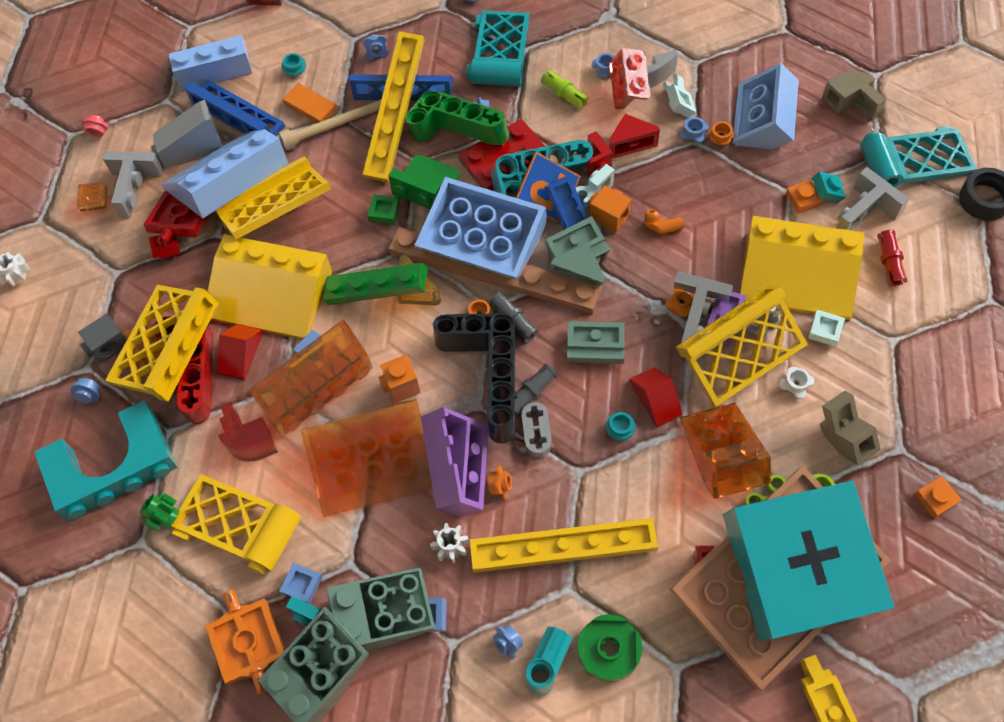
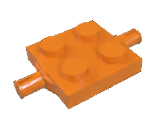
(245, 640)

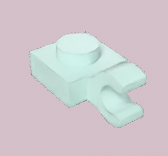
(679, 99)
(596, 182)

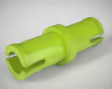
(564, 89)

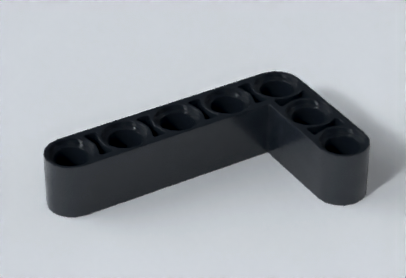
(497, 336)

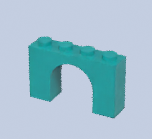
(146, 460)

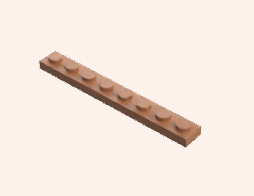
(531, 282)

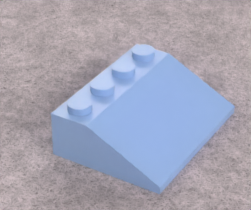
(227, 172)
(482, 228)

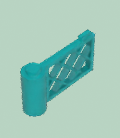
(498, 69)
(889, 162)

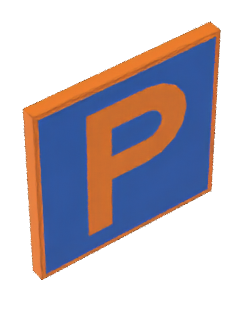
(539, 174)

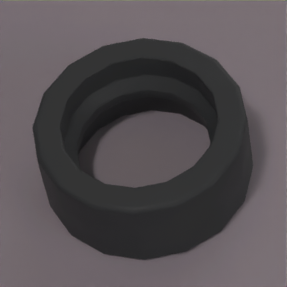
(975, 205)

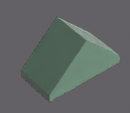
(578, 264)

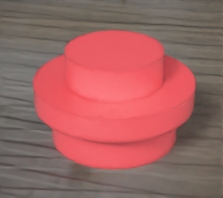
(94, 125)

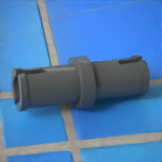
(522, 325)
(532, 388)

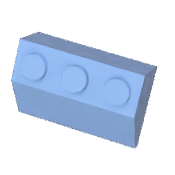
(211, 62)
(766, 109)

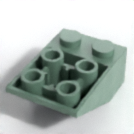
(383, 608)
(315, 669)

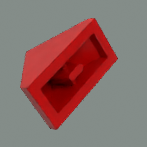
(633, 136)
(237, 350)
(657, 395)

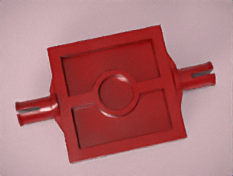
(173, 218)

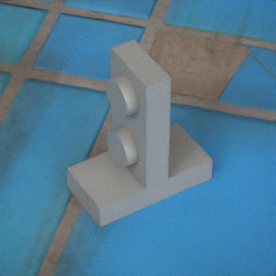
(130, 168)
(874, 194)
(701, 288)

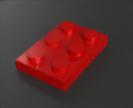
(482, 155)

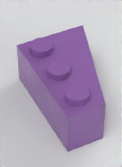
(456, 460)

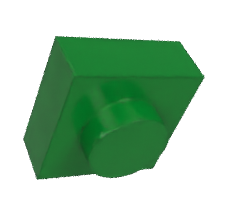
(383, 209)

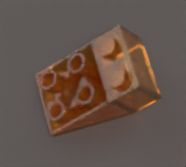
(727, 450)

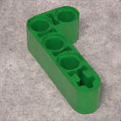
(458, 115)

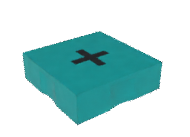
(807, 560)

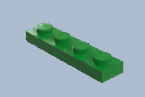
(375, 284)

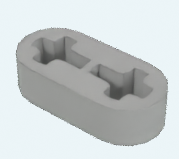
(543, 429)

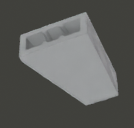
(187, 137)

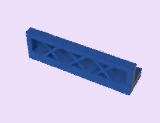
(372, 86)
(232, 115)

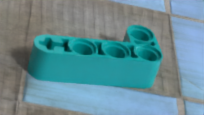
(517, 168)

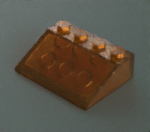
(368, 457)

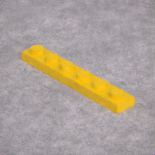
(393, 106)
(563, 545)

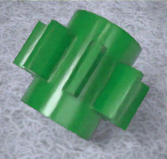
(159, 511)

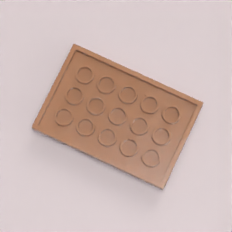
(718, 601)

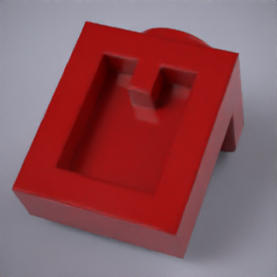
(601, 153)

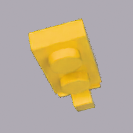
(825, 693)

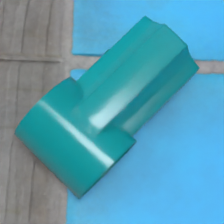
(549, 659)

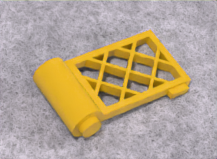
(265, 542)

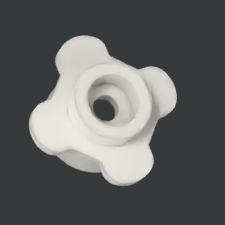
(800, 375)

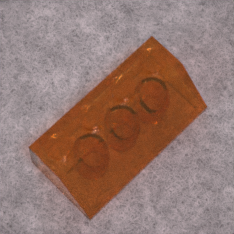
(311, 378)

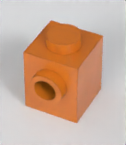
(610, 208)
(399, 379)

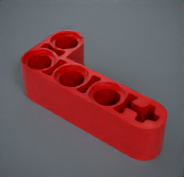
(200, 368)

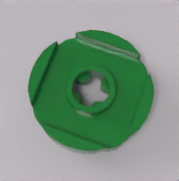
(622, 635)

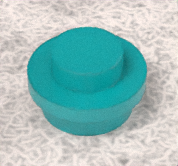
(293, 64)
(620, 426)

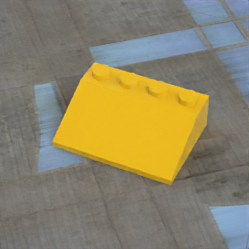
(809, 261)
(267, 286)

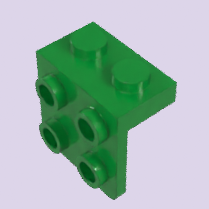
(421, 180)

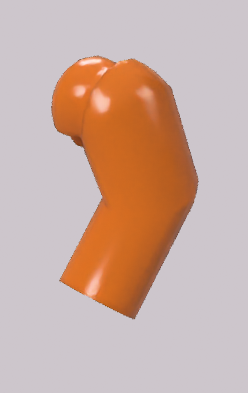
(660, 225)

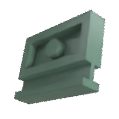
(576, 236)
(595, 342)

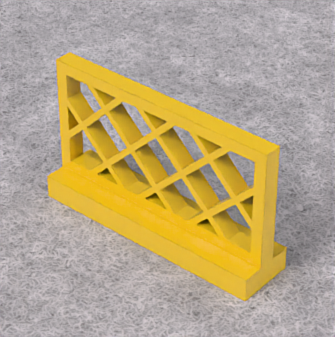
(270, 198)
(729, 324)
(177, 346)

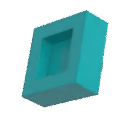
(829, 187)
(302, 612)

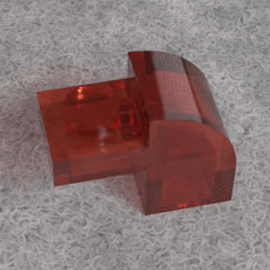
(245, 441)

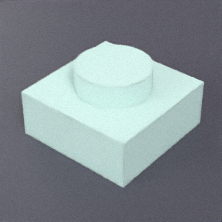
(826, 328)

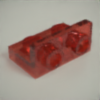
(629, 77)

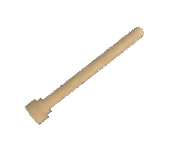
(292, 138)

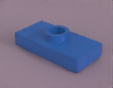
(566, 202)

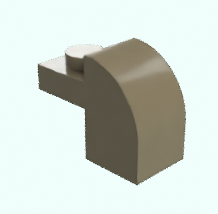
(854, 89)
(846, 431)

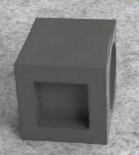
(102, 339)

